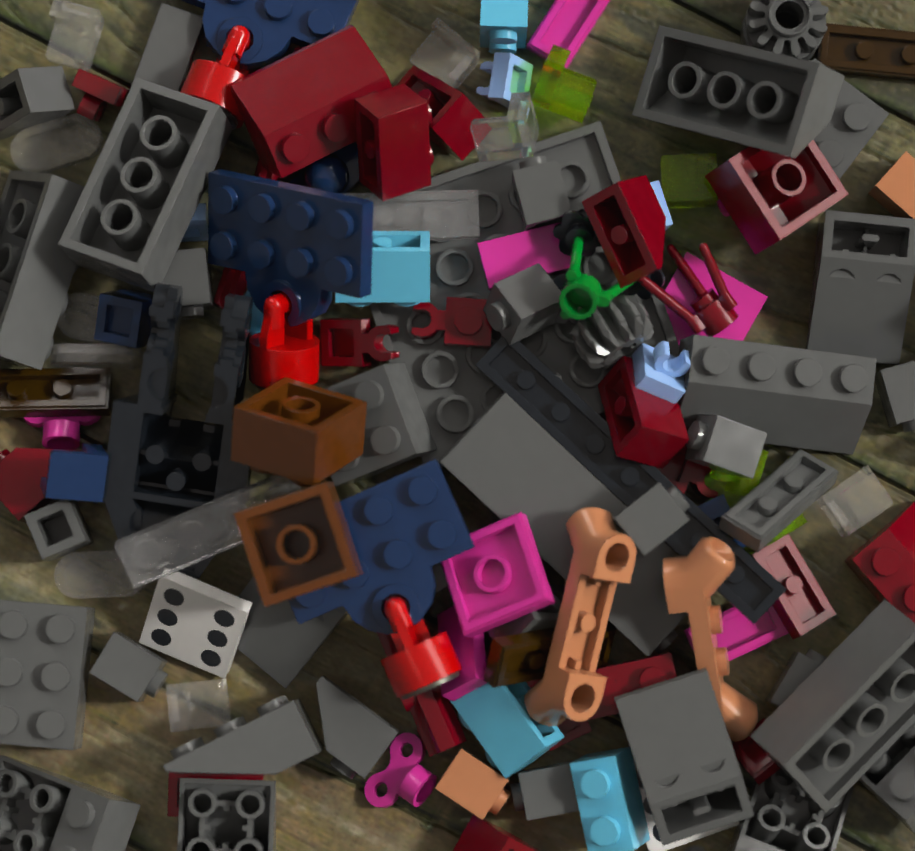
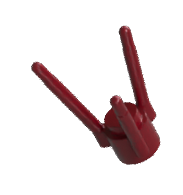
(711, 310)

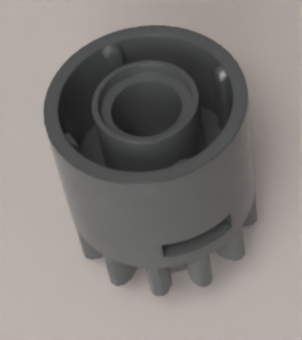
(765, 33)

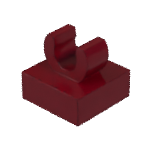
(98, 93)

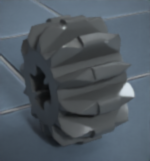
(612, 332)

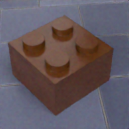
(298, 431)
(298, 543)

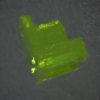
(563, 89)
(685, 180)

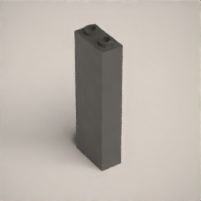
(523, 469)

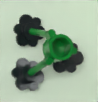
(581, 291)

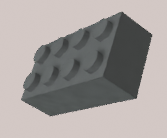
(146, 184)

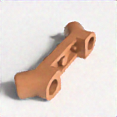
(688, 588)
(570, 676)

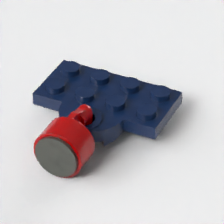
(255, 35)
(294, 253)
(398, 537)

